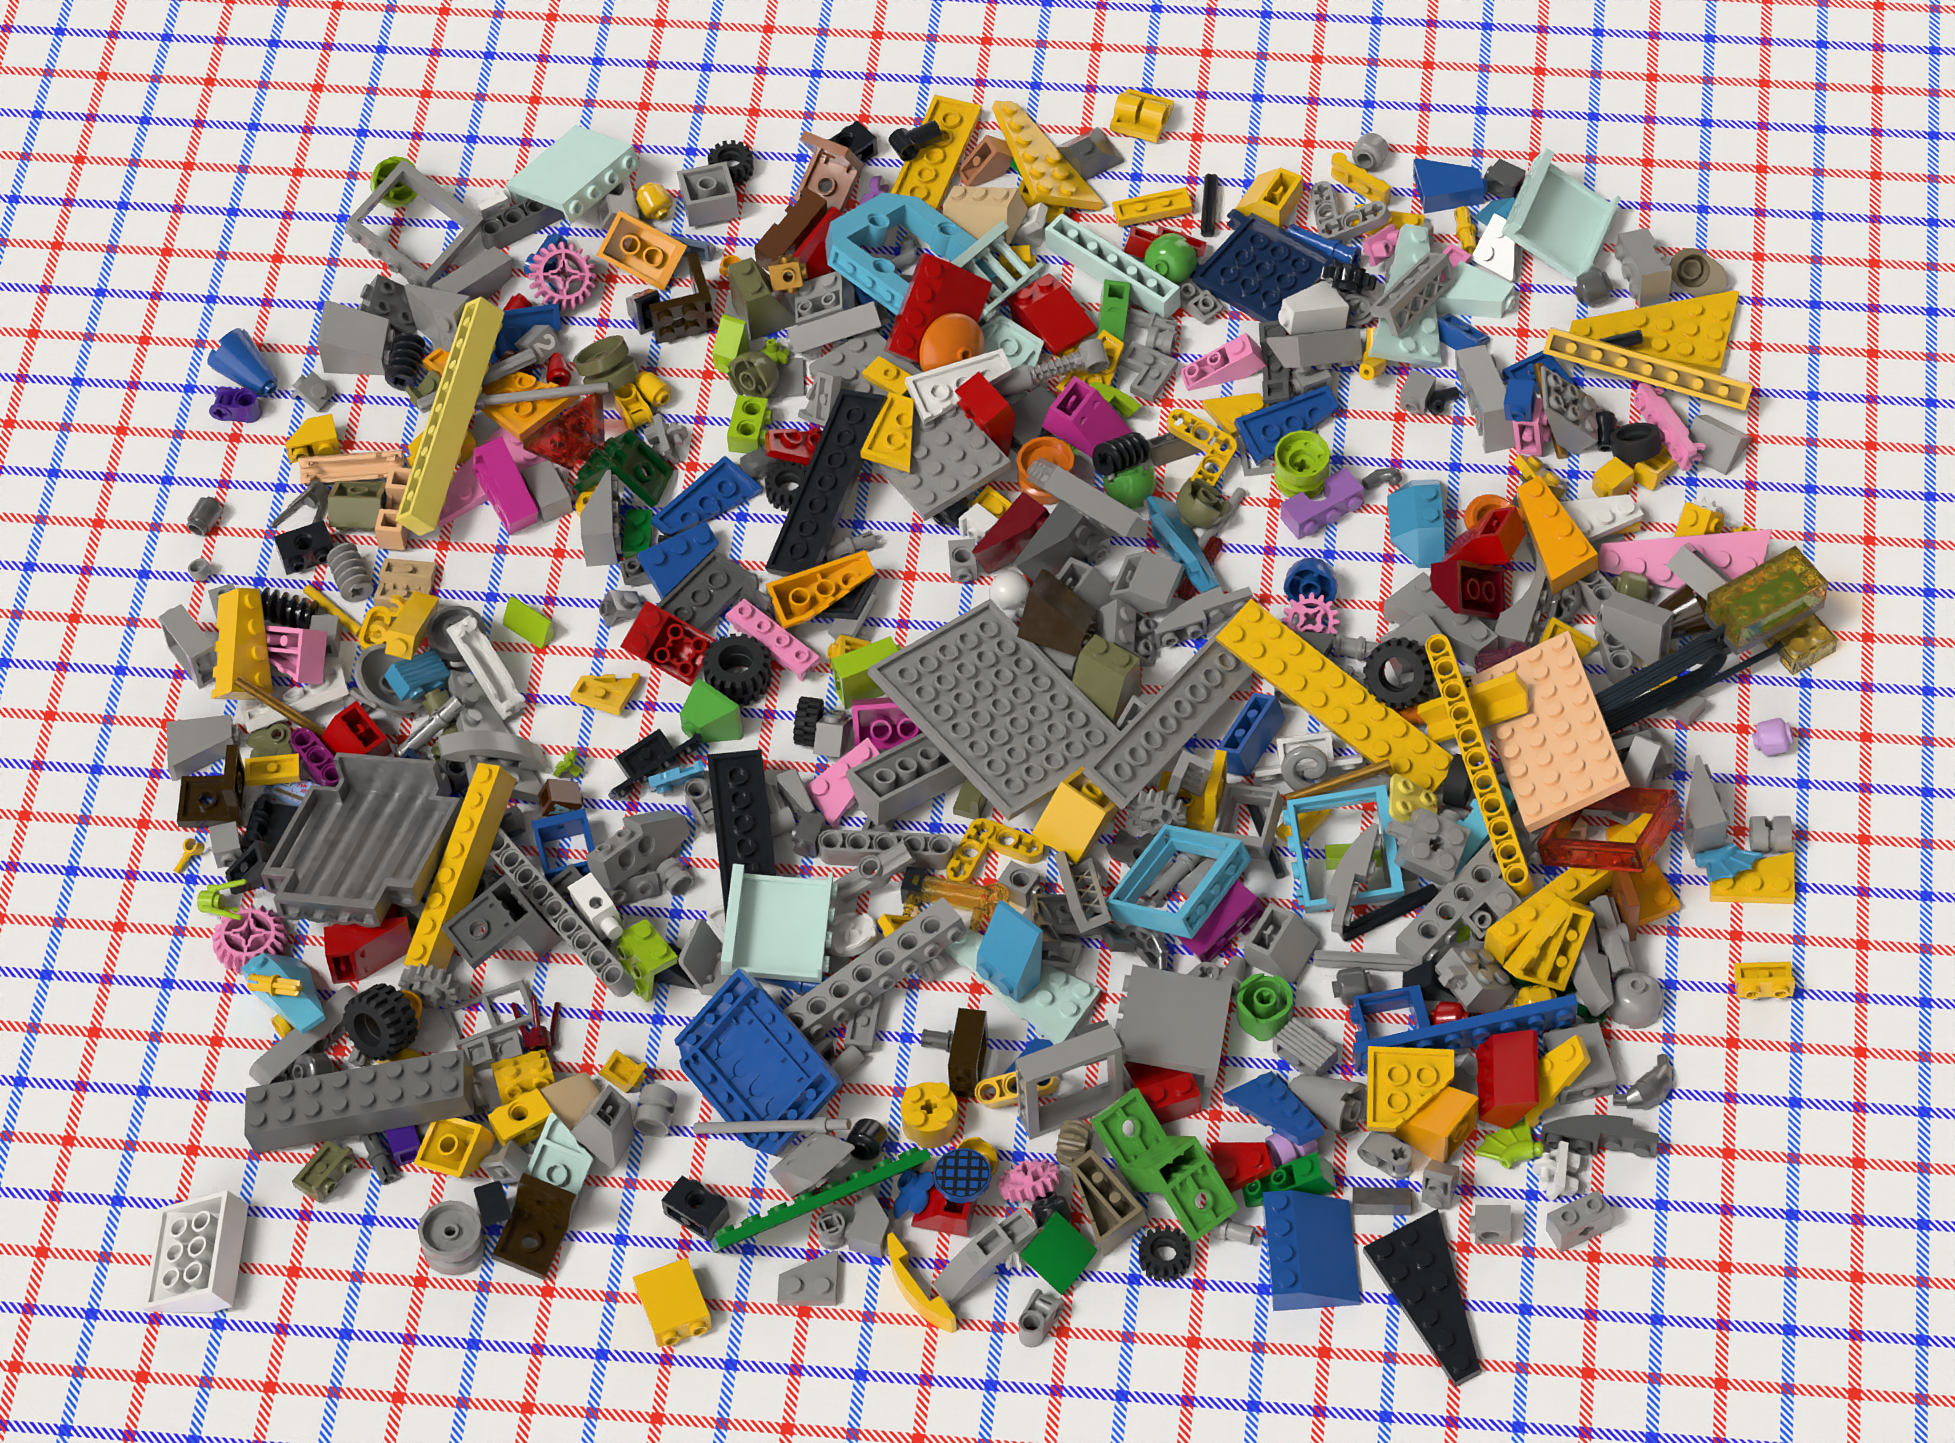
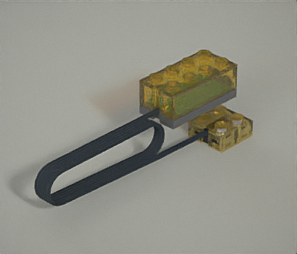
(1763, 605)

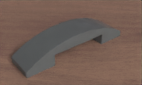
(1275, 376)

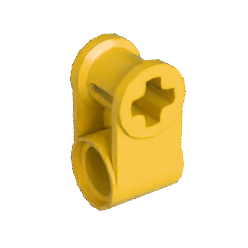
(633, 409)

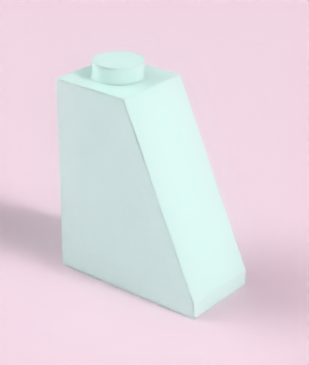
(1476, 294)

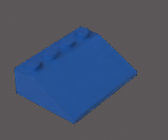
(1309, 1251)

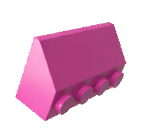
(881, 723)

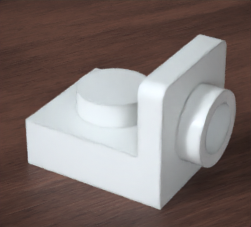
(494, 204)

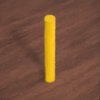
(332, 609)

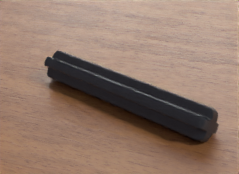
(1389, 912)

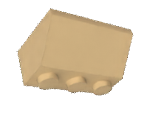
(982, 208)

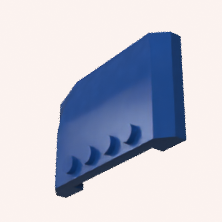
(755, 1062)

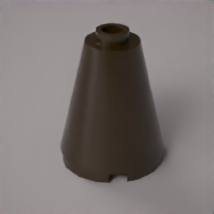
(1688, 612)

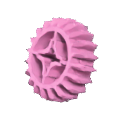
(563, 256)
(246, 937)

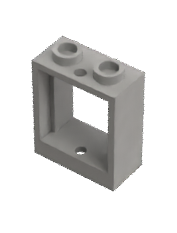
(1697, 570)
(189, 645)
(1262, 796)

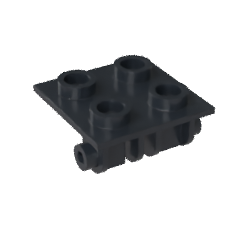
(267, 821)

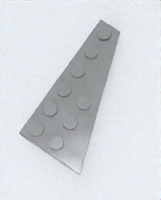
(481, 715)

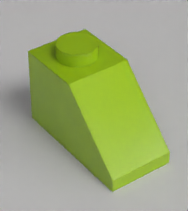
(730, 342)

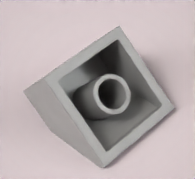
(708, 194)

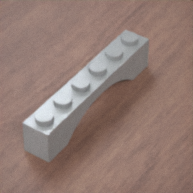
(1518, 620)

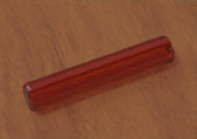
(1210, 551)

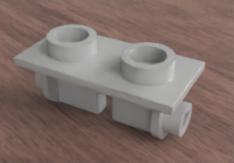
(635, 889)

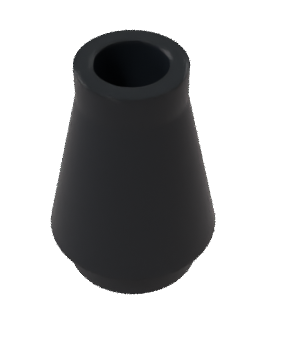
(1606, 425)

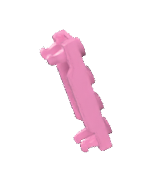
(1671, 429)
(780, 644)

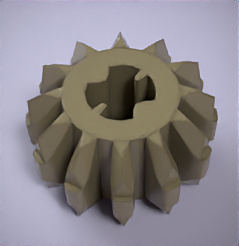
(1073, 1141)

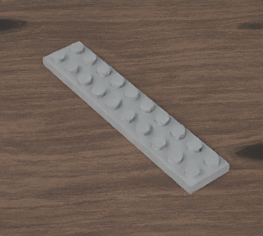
(1167, 722)

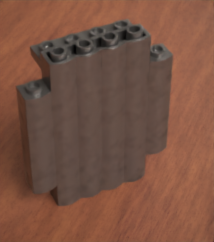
(363, 841)

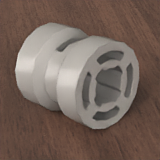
(1164, 341)
(674, 876)
(831, 1237)

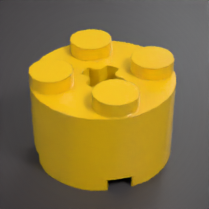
(929, 1114)

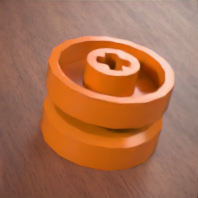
(1050, 449)

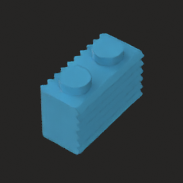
(416, 676)

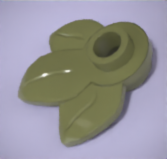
(265, 745)

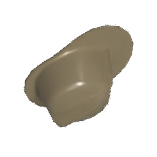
(1697, 273)

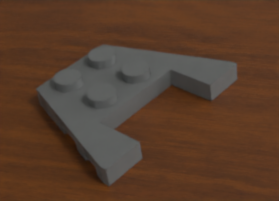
(1054, 917)

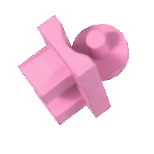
(1381, 244)

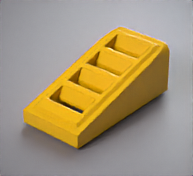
(1654, 470)

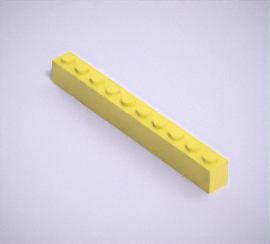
(450, 417)

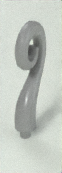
(1291, 778)

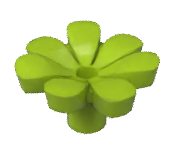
(776, 352)
(568, 764)

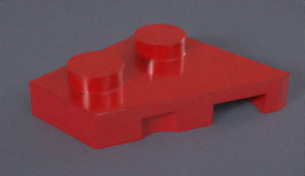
(1242, 1162)

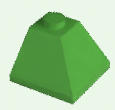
(710, 715)

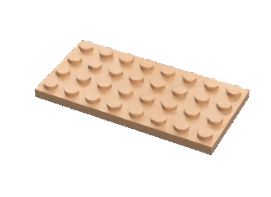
(1561, 748)

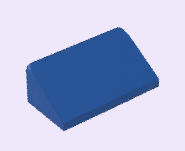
(1459, 334)

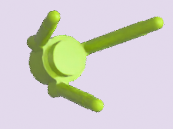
(213, 902)

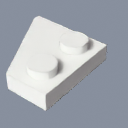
(1496, 250)

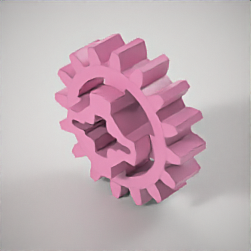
(1319, 614)
(1028, 1180)

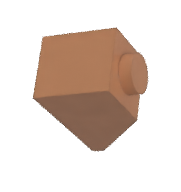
(986, 162)

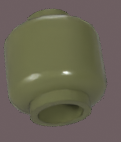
(1633, 585)

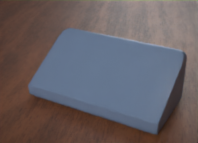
(704, 249)

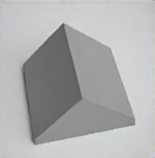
(1722, 442)
(1419, 629)

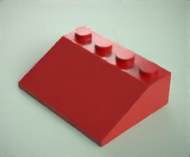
(934, 291)

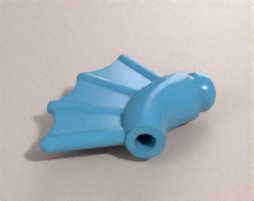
(1726, 861)

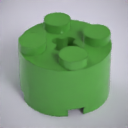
(1264, 1005)

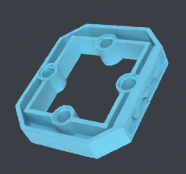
(869, 226)

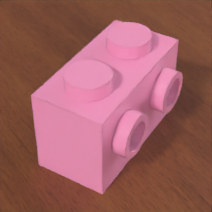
(1532, 436)

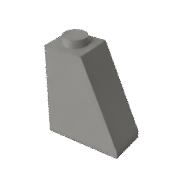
(1638, 626)
(198, 743)

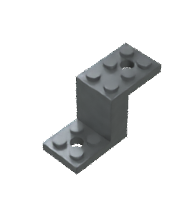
(505, 914)

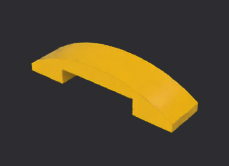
(933, 1311)

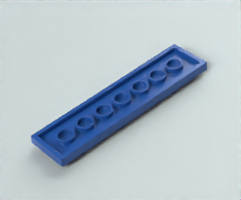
(1475, 1030)

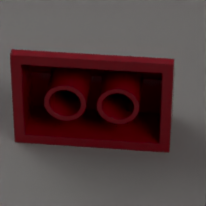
(1469, 587)

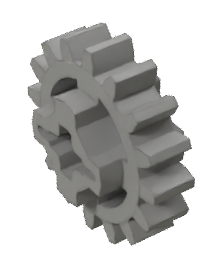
(1155, 810)
(431, 985)

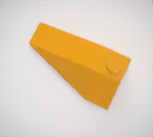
(813, 590)

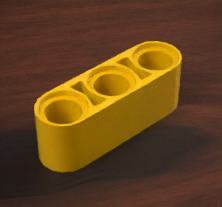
(1003, 1090)

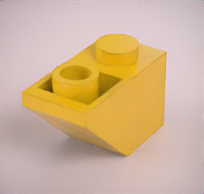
(313, 438)

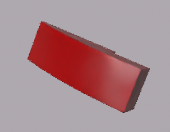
(1139, 241)

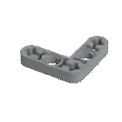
(1335, 220)

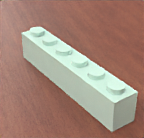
(1108, 262)

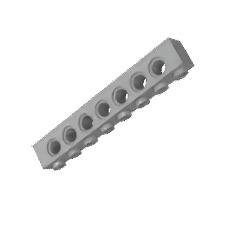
(1447, 902)
(874, 968)

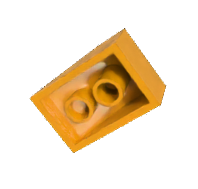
(641, 250)

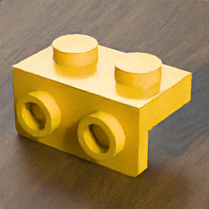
(1699, 521)
(1763, 980)

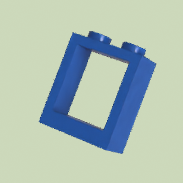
(549, 829)
(1387, 1001)

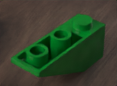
(1307, 1174)

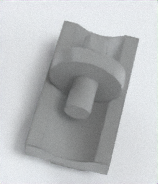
(668, 438)

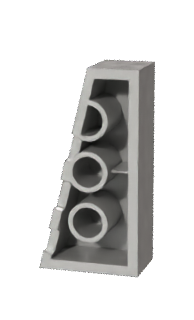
(1485, 396)
(1465, 633)

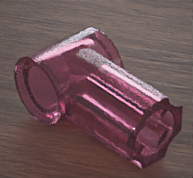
(1486, 660)

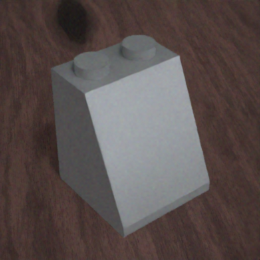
(353, 341)

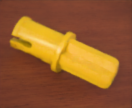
(275, 985)

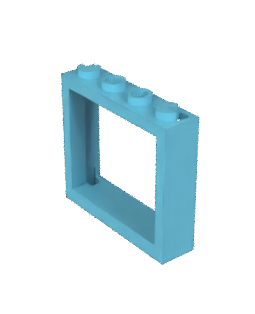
(1334, 800)
(1230, 863)

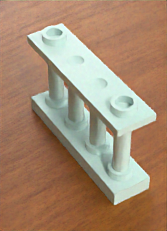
(982, 251)

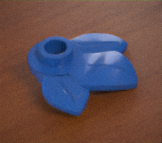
(913, 1192)

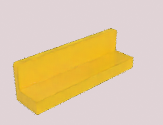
(1492, 702)

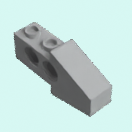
(642, 843)

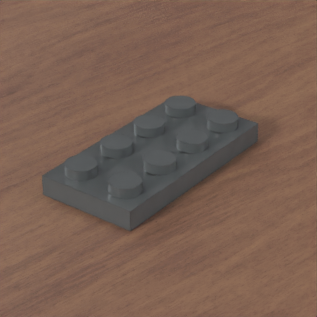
(705, 591)

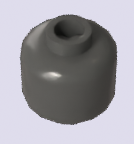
(1593, 287)
(1351, 983)

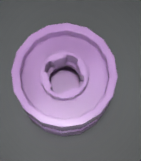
(1286, 1151)

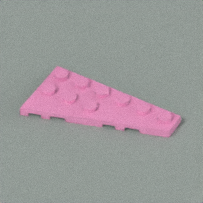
(465, 490)
(1730, 552)

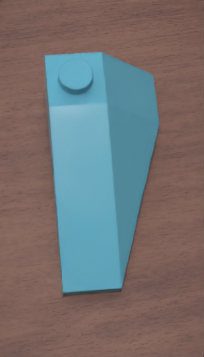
(301, 1011)

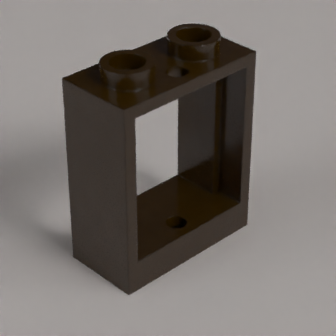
(968, 1052)

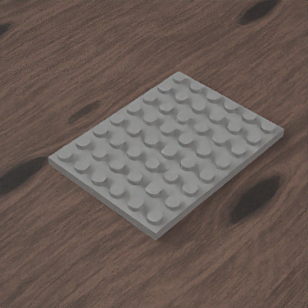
(995, 707)

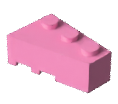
(297, 652)

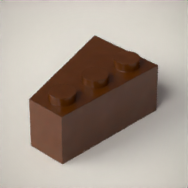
(792, 230)

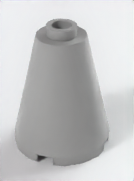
(1332, 1101)

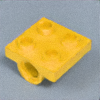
(1141, 115)

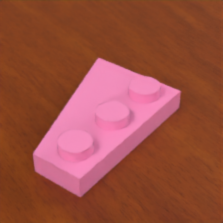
(832, 789)

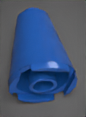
(243, 363)

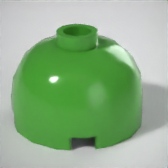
(1171, 257)
(1131, 486)

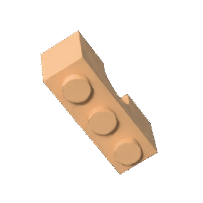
(388, 531)

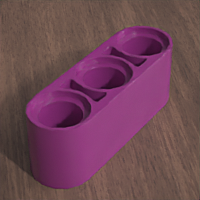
(312, 754)

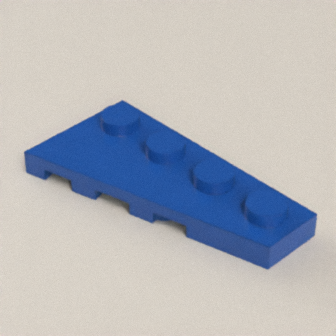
(707, 497)
(1275, 1106)

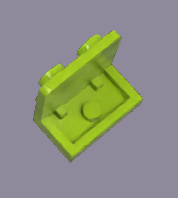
(644, 955)

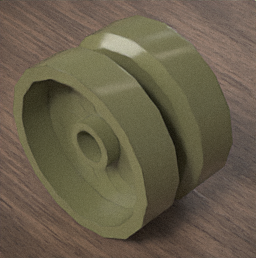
(606, 362)

